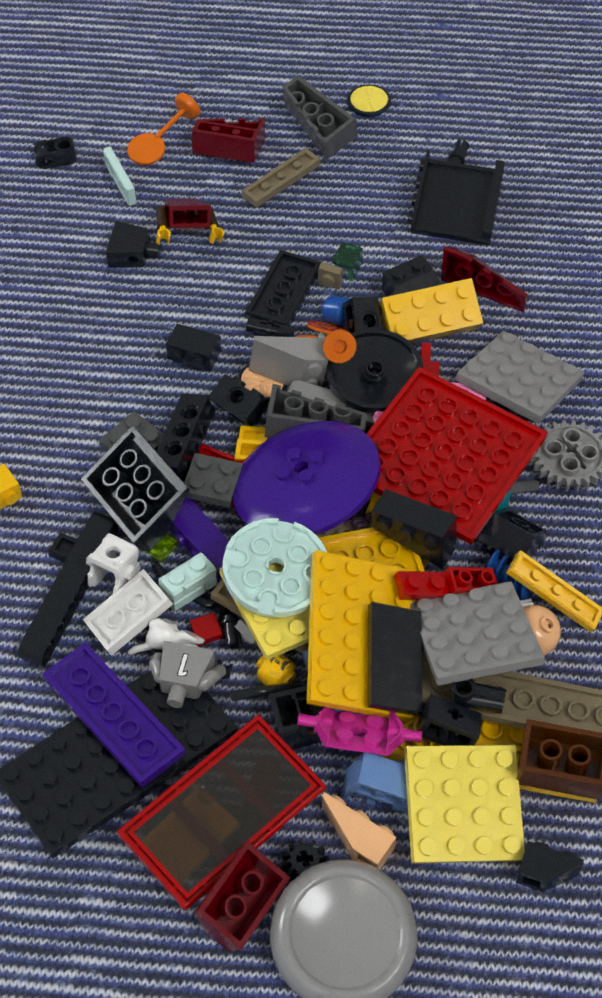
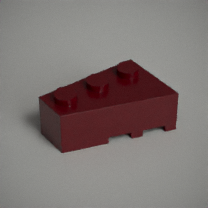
(229, 139)

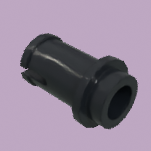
(232, 635)

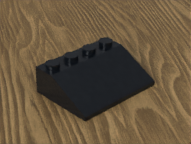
(137, 489)

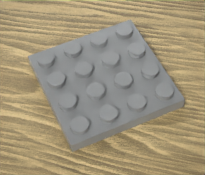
(520, 376)
(477, 634)

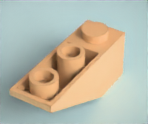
(360, 836)

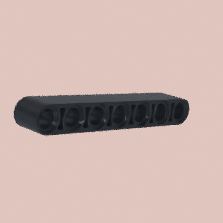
(65, 593)

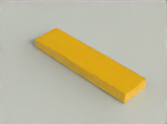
(555, 591)

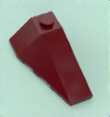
(488, 283)

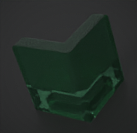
(349, 257)

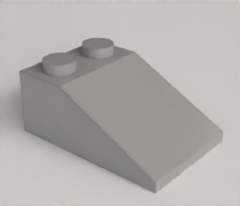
(289, 359)

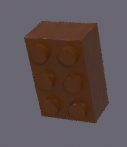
(561, 759)

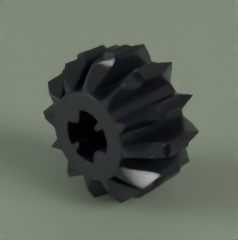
(297, 854)

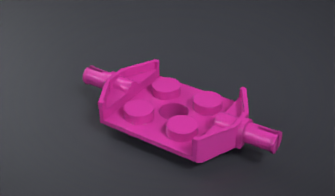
(379, 734)

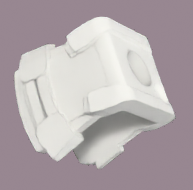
(105, 560)

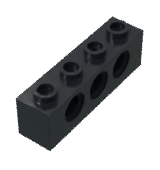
(186, 432)

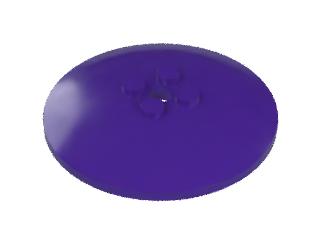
(334, 487)

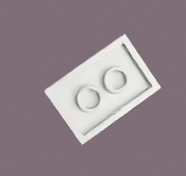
(127, 612)

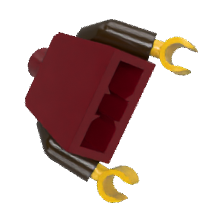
(186, 214)

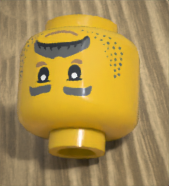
(275, 670)

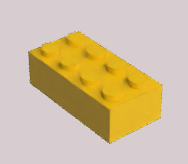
(432, 311)

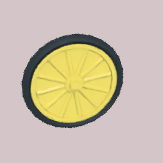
(369, 100)

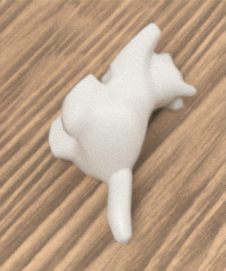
(165, 630)

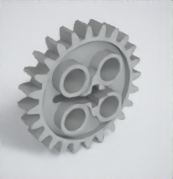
(568, 449)

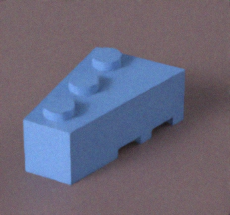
(377, 780)

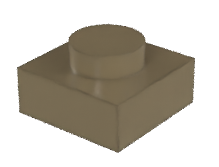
(330, 275)

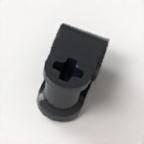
(57, 151)

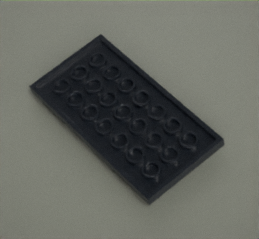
(76, 785)

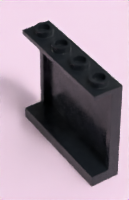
(456, 200)

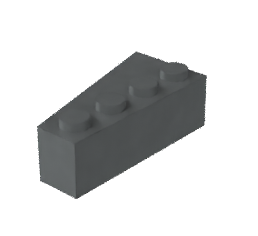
(320, 117)
(292, 409)

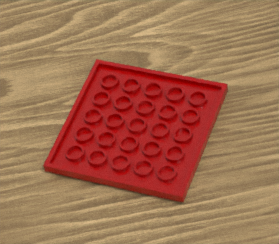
(452, 450)

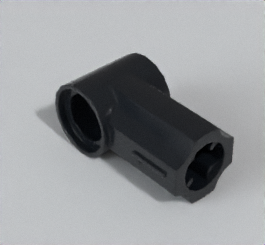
(479, 696)

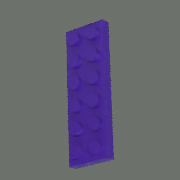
(114, 714)

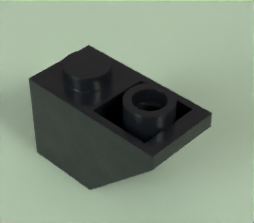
(547, 868)

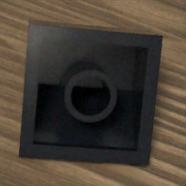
(511, 534)

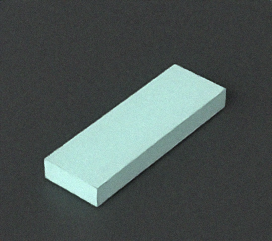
(119, 176)

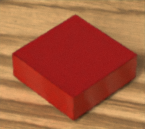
(207, 628)

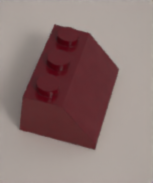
(241, 897)

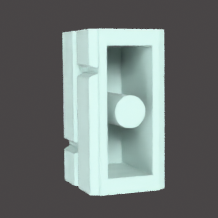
(188, 581)

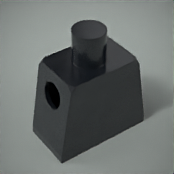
(130, 246)

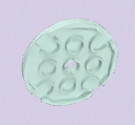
(248, 562)

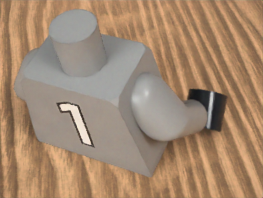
(186, 671)

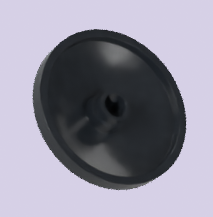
(375, 372)

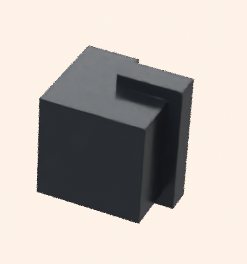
(284, 714)

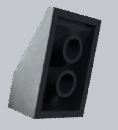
(408, 277)

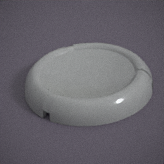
(343, 932)

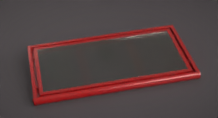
(230, 797)

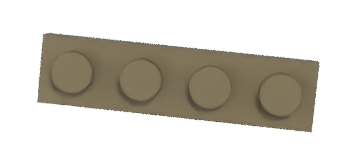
(281, 177)

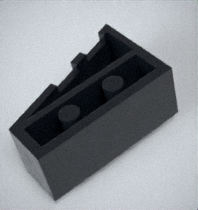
(416, 526)

